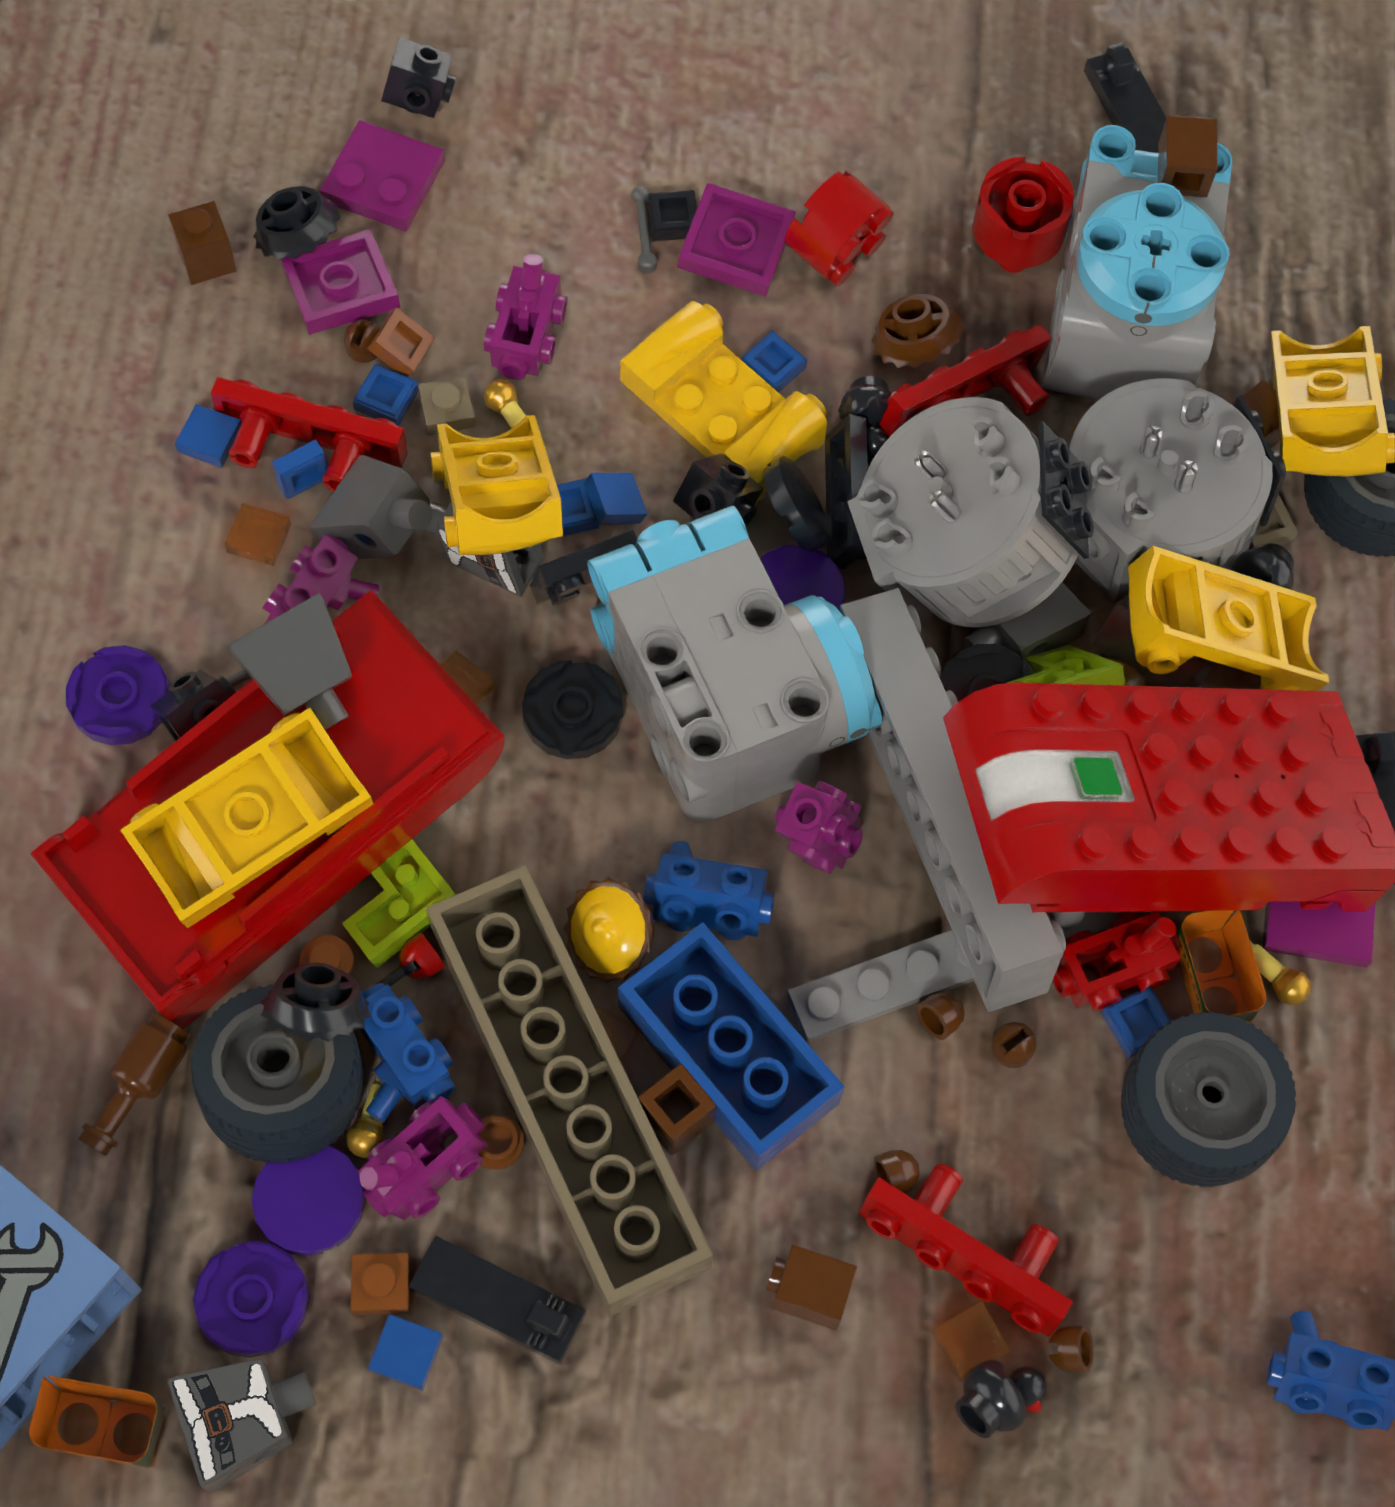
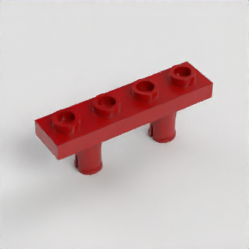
(980, 371)
(294, 418)
(945, 1247)

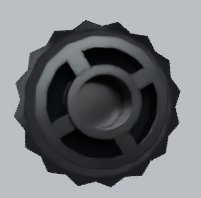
(294, 222)
(316, 1003)

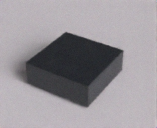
(671, 214)

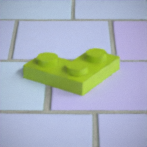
(1072, 666)
(400, 909)

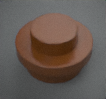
(328, 950)
(504, 1142)

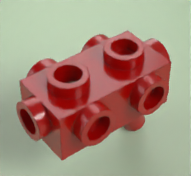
(1127, 955)

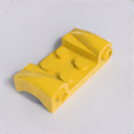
(717, 397)
(1331, 406)
(497, 489)
(1221, 616)
(246, 816)

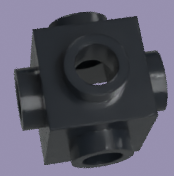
(418, 78)
(715, 485)
(190, 701)

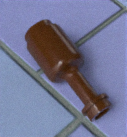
(139, 1073)

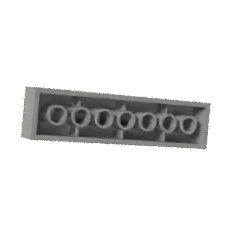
(1003, 944)

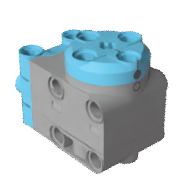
(1135, 273)
(723, 672)

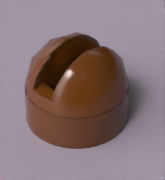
(353, 331)
(941, 1014)
(1021, 1053)
(897, 1169)
(1073, 1349)

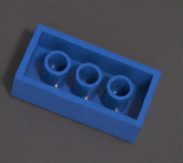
(734, 1042)

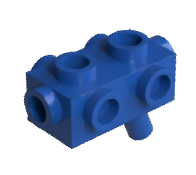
(709, 892)
(408, 1062)
(1332, 1378)

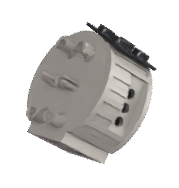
(1173, 475)
(973, 513)

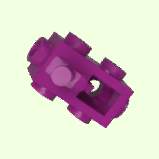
(525, 320)
(320, 571)
(820, 825)
(413, 1165)

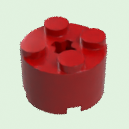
(1022, 213)
(839, 226)

